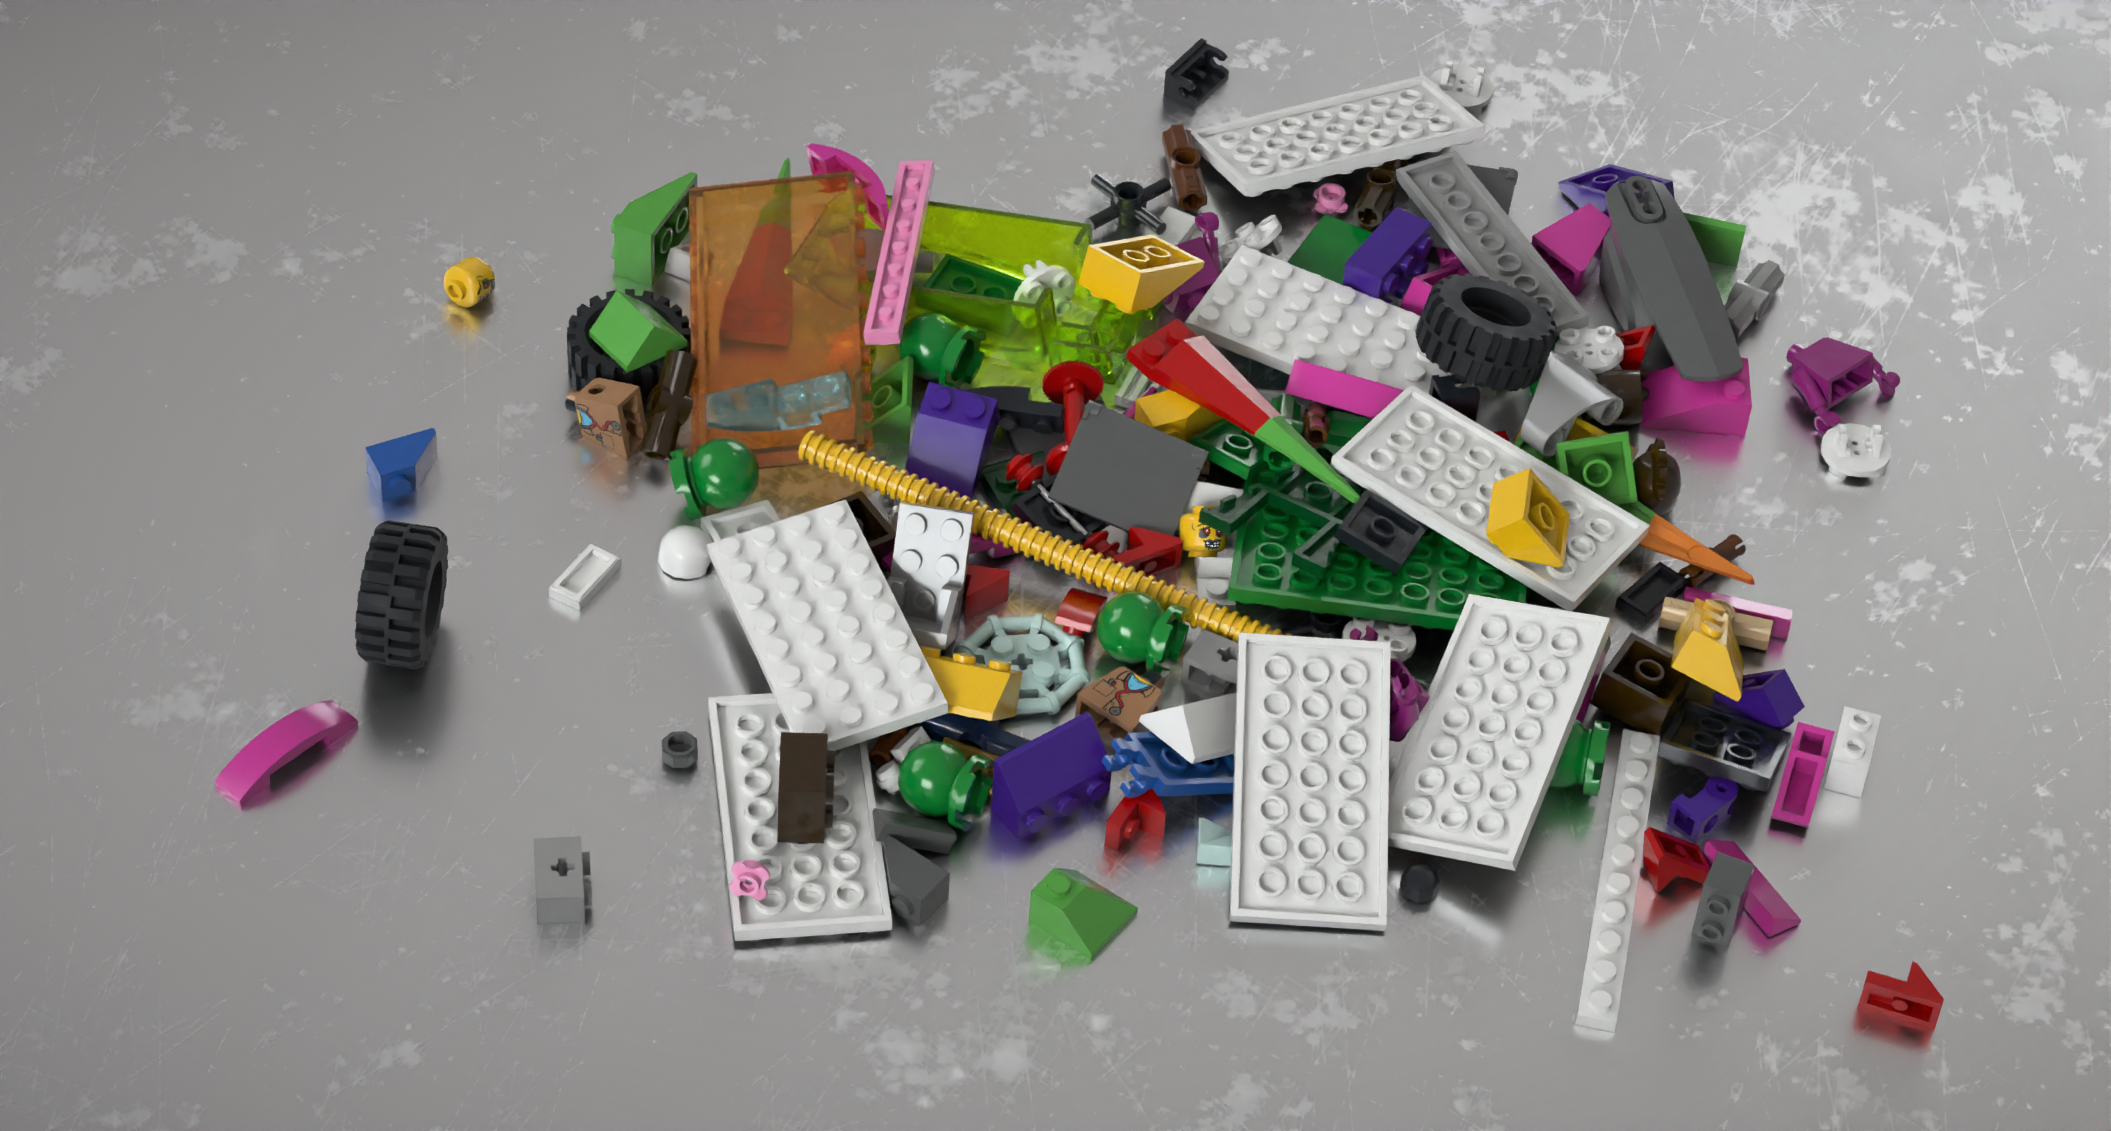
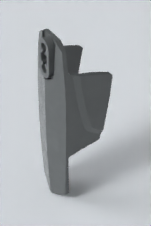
(1661, 279)

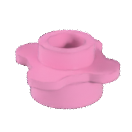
(1330, 199)
(752, 871)

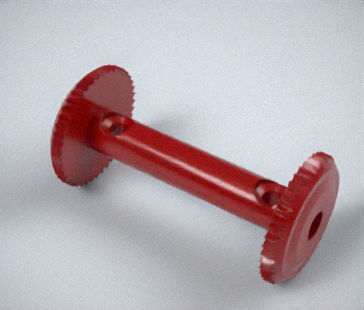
(1073, 386)

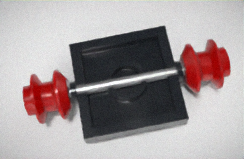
(1051, 515)

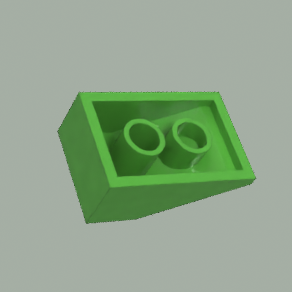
(650, 229)

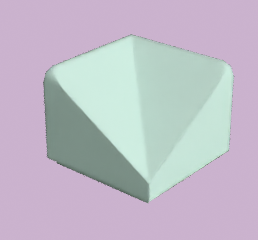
(1213, 843)

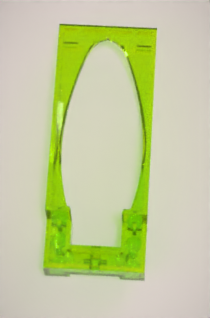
(1015, 331)

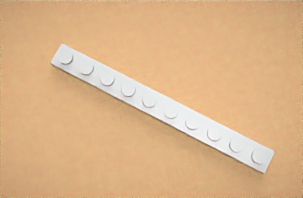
(1618, 882)

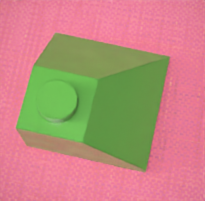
(1078, 910)

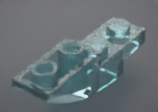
(773, 408)

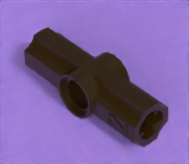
(1378, 194)
(669, 405)

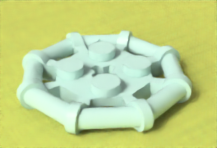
(1038, 655)

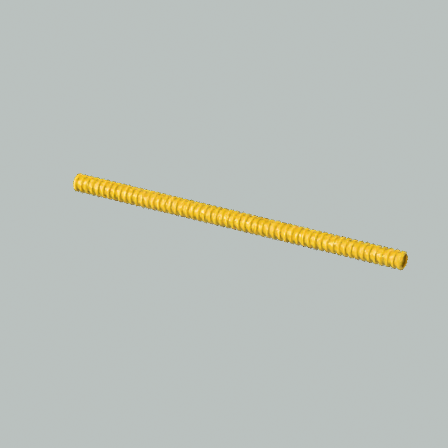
(1023, 536)

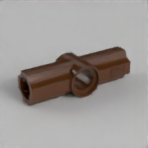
(1184, 168)

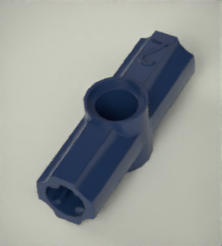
(974, 732)

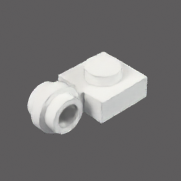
(888, 773)

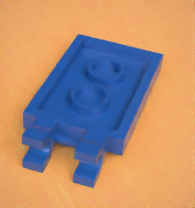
(1165, 770)

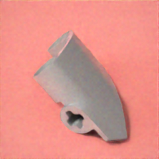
(1561, 396)

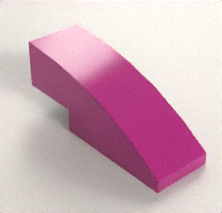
(1802, 774)

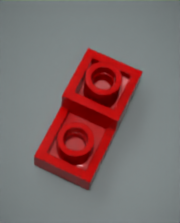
(1080, 611)

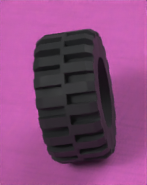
(1486, 332)
(401, 594)

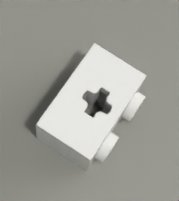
(1852, 752)

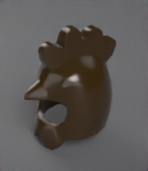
(1628, 387)
(1657, 478)

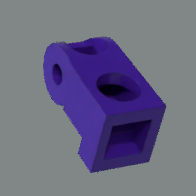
(1705, 811)

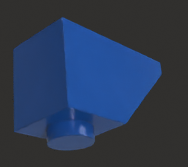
(401, 463)

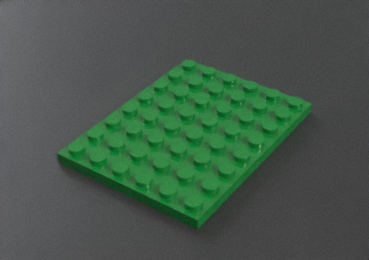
(1424, 592)

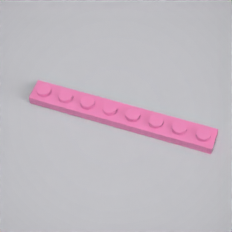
(899, 253)

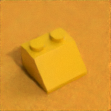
(1528, 520)

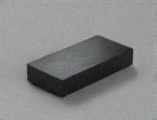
(1647, 595)

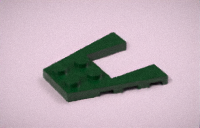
(1296, 494)

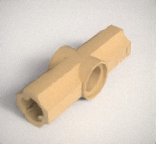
(1749, 630)

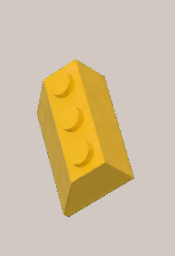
(1709, 649)
(973, 687)

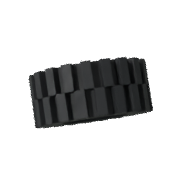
(586, 356)

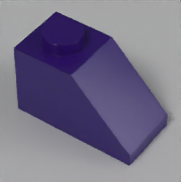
(1765, 699)

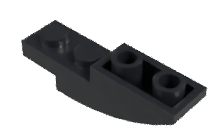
(1020, 411)

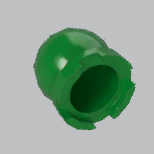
(942, 349)
(717, 475)
(1139, 630)
(1583, 758)
(941, 781)

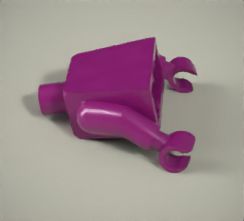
(1206, 248)
(1832, 372)
(1406, 694)

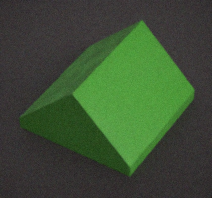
(1718, 239)
(634, 332)
(892, 403)
(1600, 465)

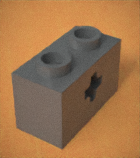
(1722, 899)

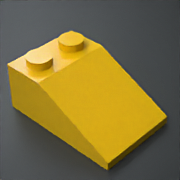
(1136, 271)
(1174, 414)

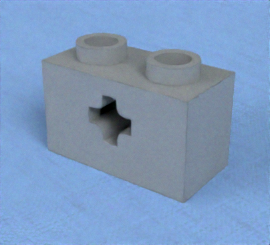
(1211, 664)
(559, 880)

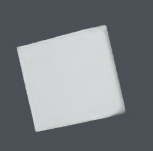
(679, 262)

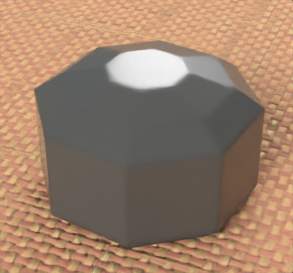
(679, 749)

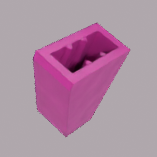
(1574, 246)

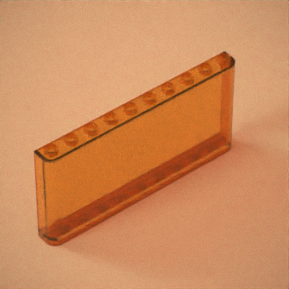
(780, 301)

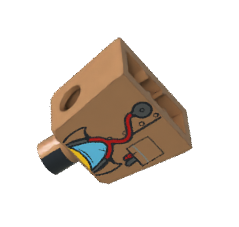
(610, 415)
(1120, 700)

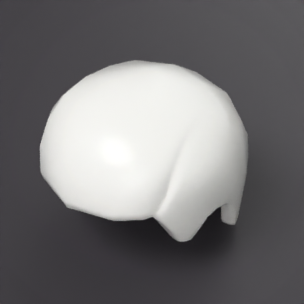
(685, 552)

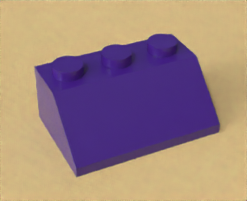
(1050, 776)

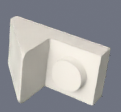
(1213, 580)

